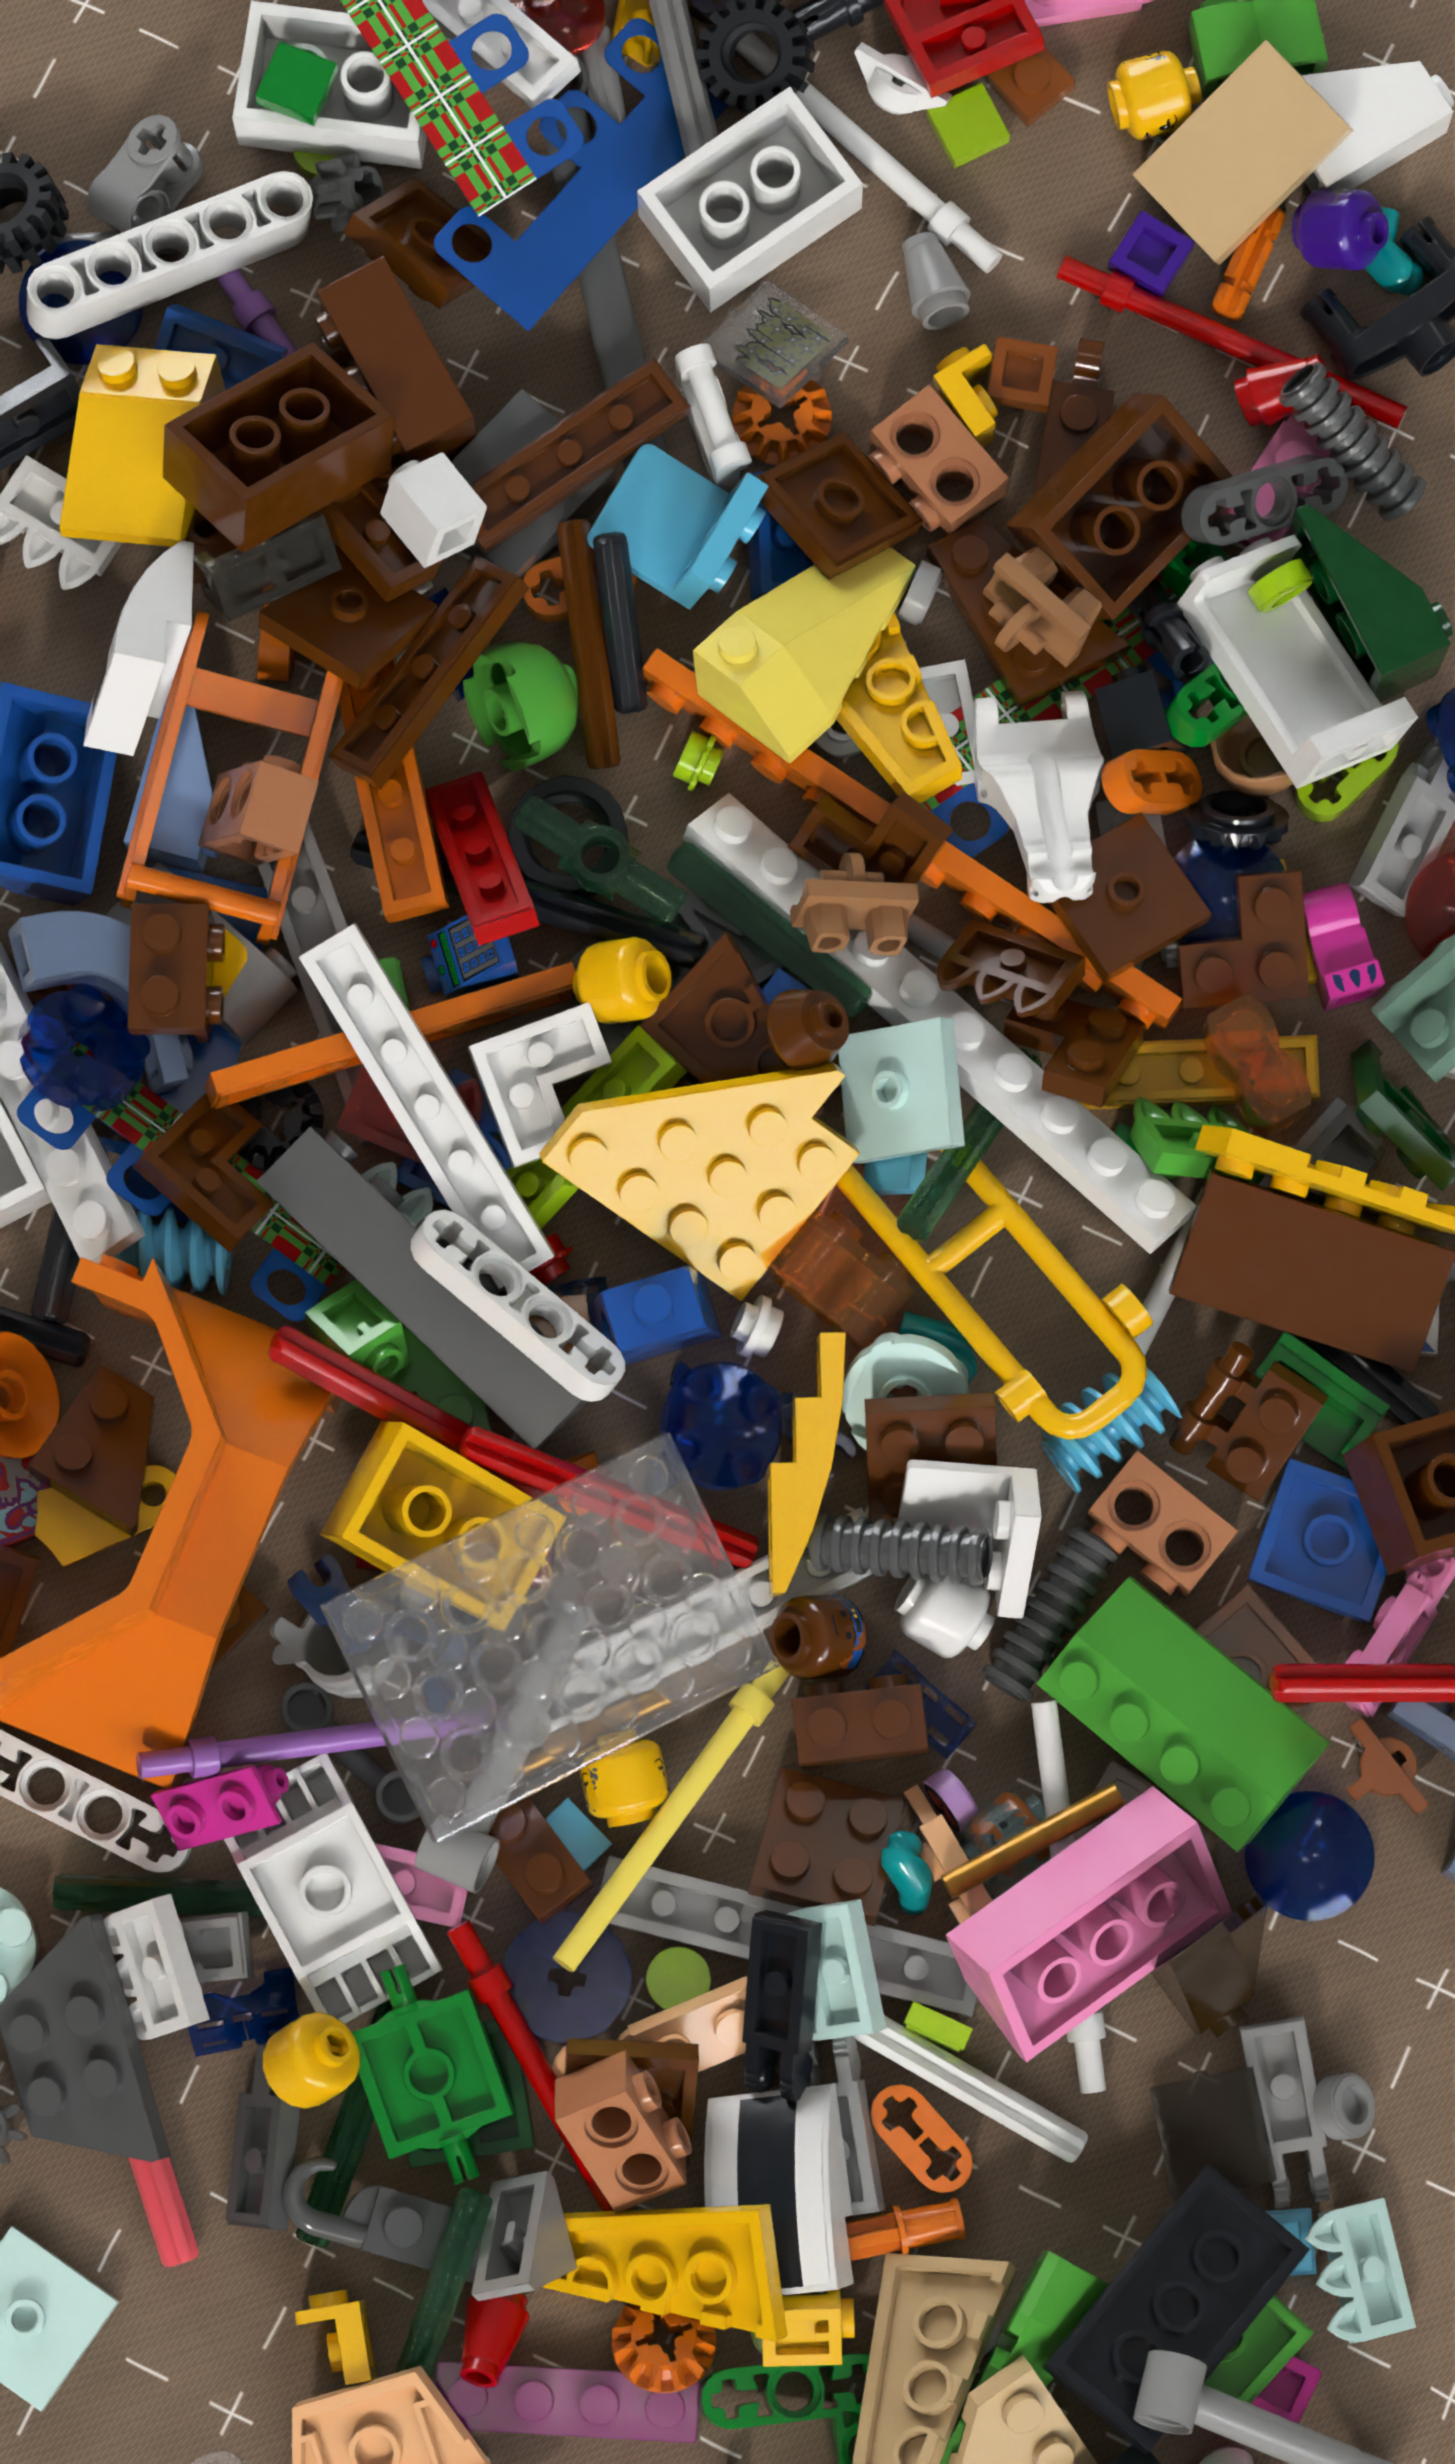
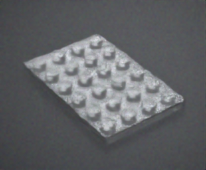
(549, 1636)

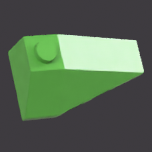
(1040, 2320)

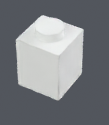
(432, 509)

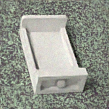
(1289, 668)

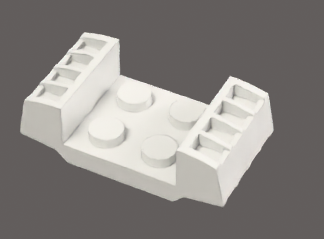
(331, 1896)

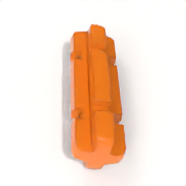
(1246, 268)

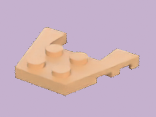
(382, 2422)

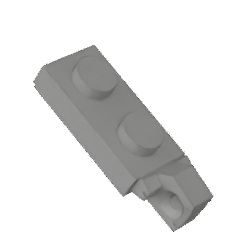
(1407, 833)

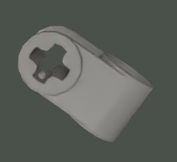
(142, 181)

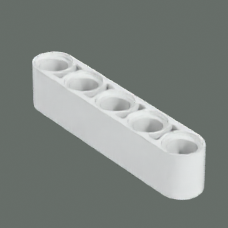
(154, 279)

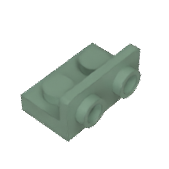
(1423, 1011)

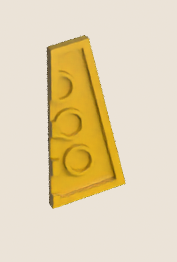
(897, 721)
(1342, 1186)
(682, 2262)

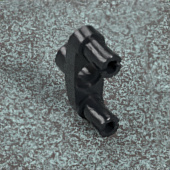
(1412, 330)

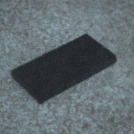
(1181, 2292)

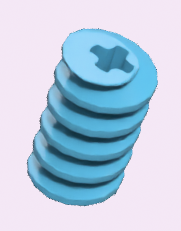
(180, 1253)
(1075, 1454)

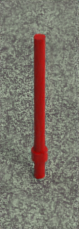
(1120, 293)
(491, 1986)

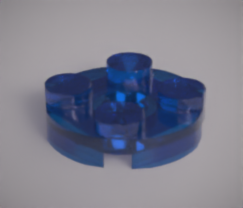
(95, 1022)
(589, 2008)

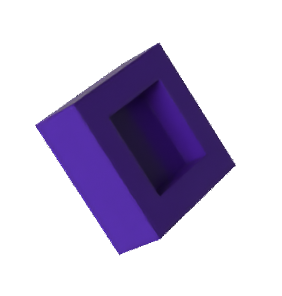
(1151, 254)

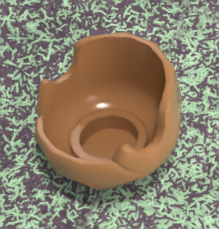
(1248, 762)

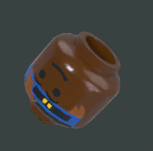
(818, 1637)

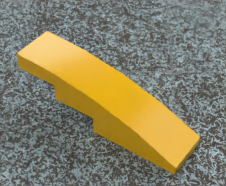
(799, 1486)

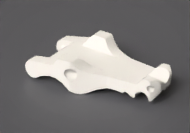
(1043, 787)

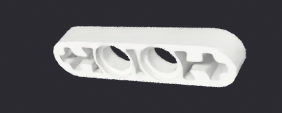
(524, 1298)
(72, 1806)

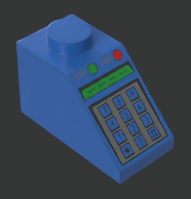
(461, 965)

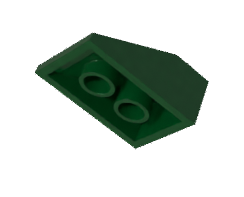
(1371, 607)

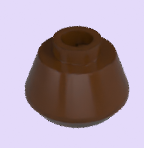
(806, 1028)

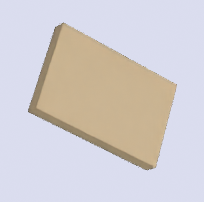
(1242, 152)

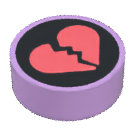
(950, 1799)

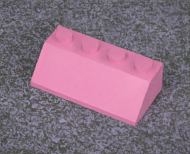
(1090, 1922)

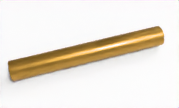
(1032, 1840)

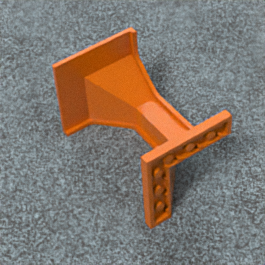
(140, 1662)

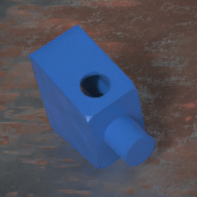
(656, 1314)

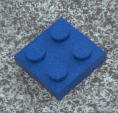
(1319, 1544)

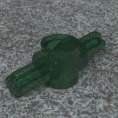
(571, 842)

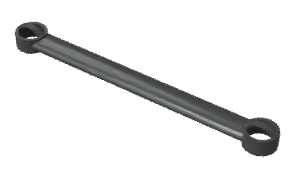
(605, 284)

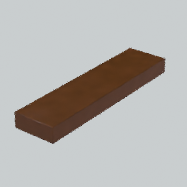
(577, 451)
(428, 672)

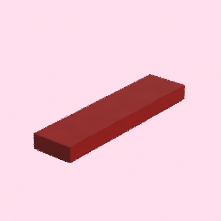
(480, 858)

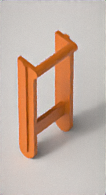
(249, 704)

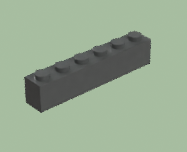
(373, 1241)

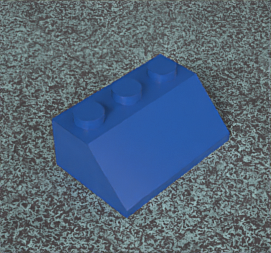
(50, 796)

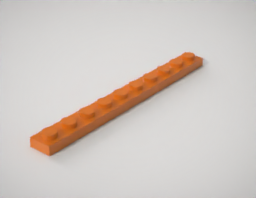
(981, 890)

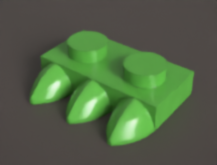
(1170, 1142)

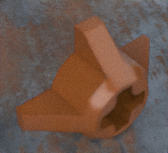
(1379, 1770)

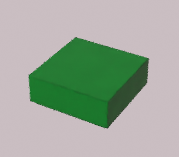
(296, 83)

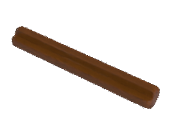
(588, 645)

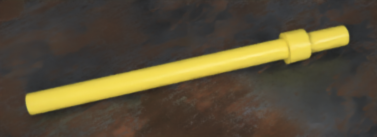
(749, 1708)

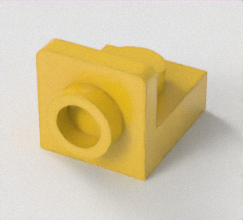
(969, 404)
(813, 2330)
(351, 2345)

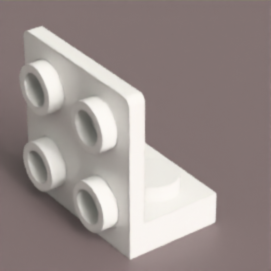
(985, 1497)

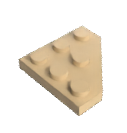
(1017, 2423)

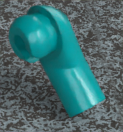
(1392, 266)
(943, 1333)
(908, 1871)

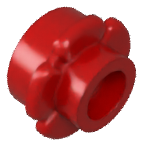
(555, 1266)

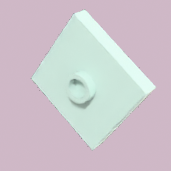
(902, 1090)
(45, 2318)

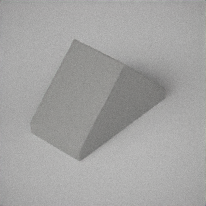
(523, 2238)

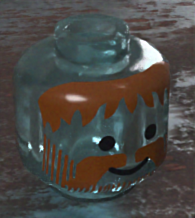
(999, 1820)

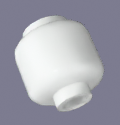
(944, 1614)

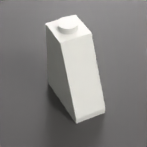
(1392, 116)

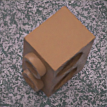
(951, 456)
(259, 811)
(1171, 1512)
(622, 2131)

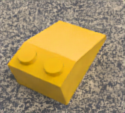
(118, 444)
(412, 1498)

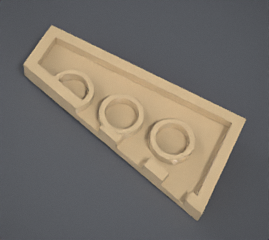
(925, 2353)

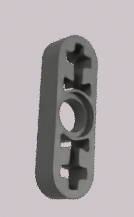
(1240, 493)

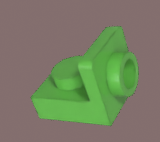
(360, 1329)

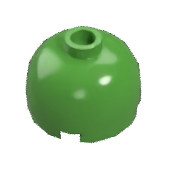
(522, 701)

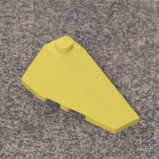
(796, 650)

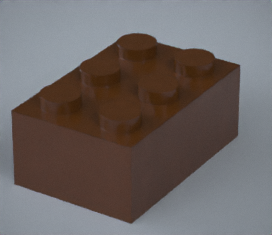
(388, 352)
(278, 447)
(1119, 502)
(1408, 1490)

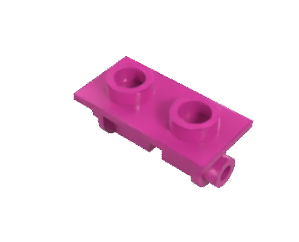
(222, 1805)

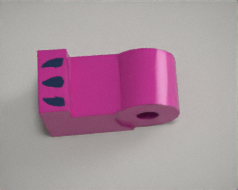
(1340, 948)

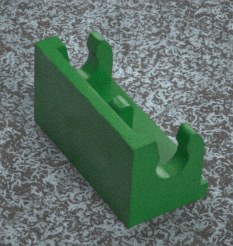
(1347, 1414)

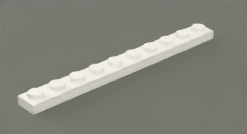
(987, 1061)

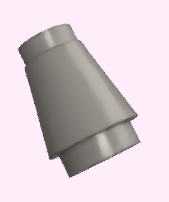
(934, 284)

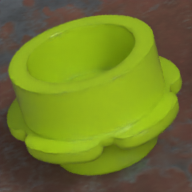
(698, 760)

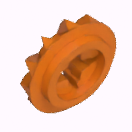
(774, 442)
(648, 2365)

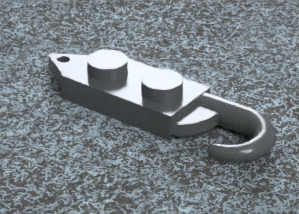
(373, 2220)

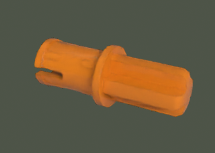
(905, 2229)

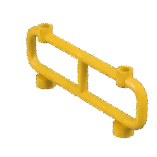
(1114, 1319)

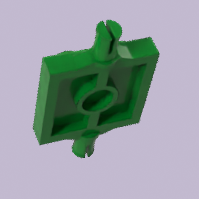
(431, 2074)

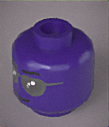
(1338, 228)

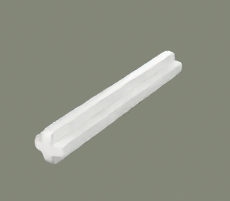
(977, 2090)

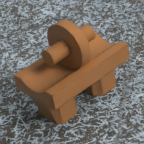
(1035, 613)
(855, 901)

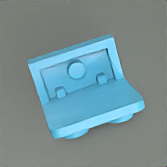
(679, 524)

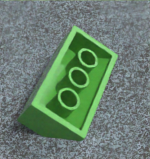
(1183, 1713)

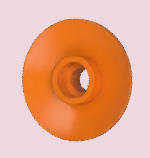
(26, 1398)

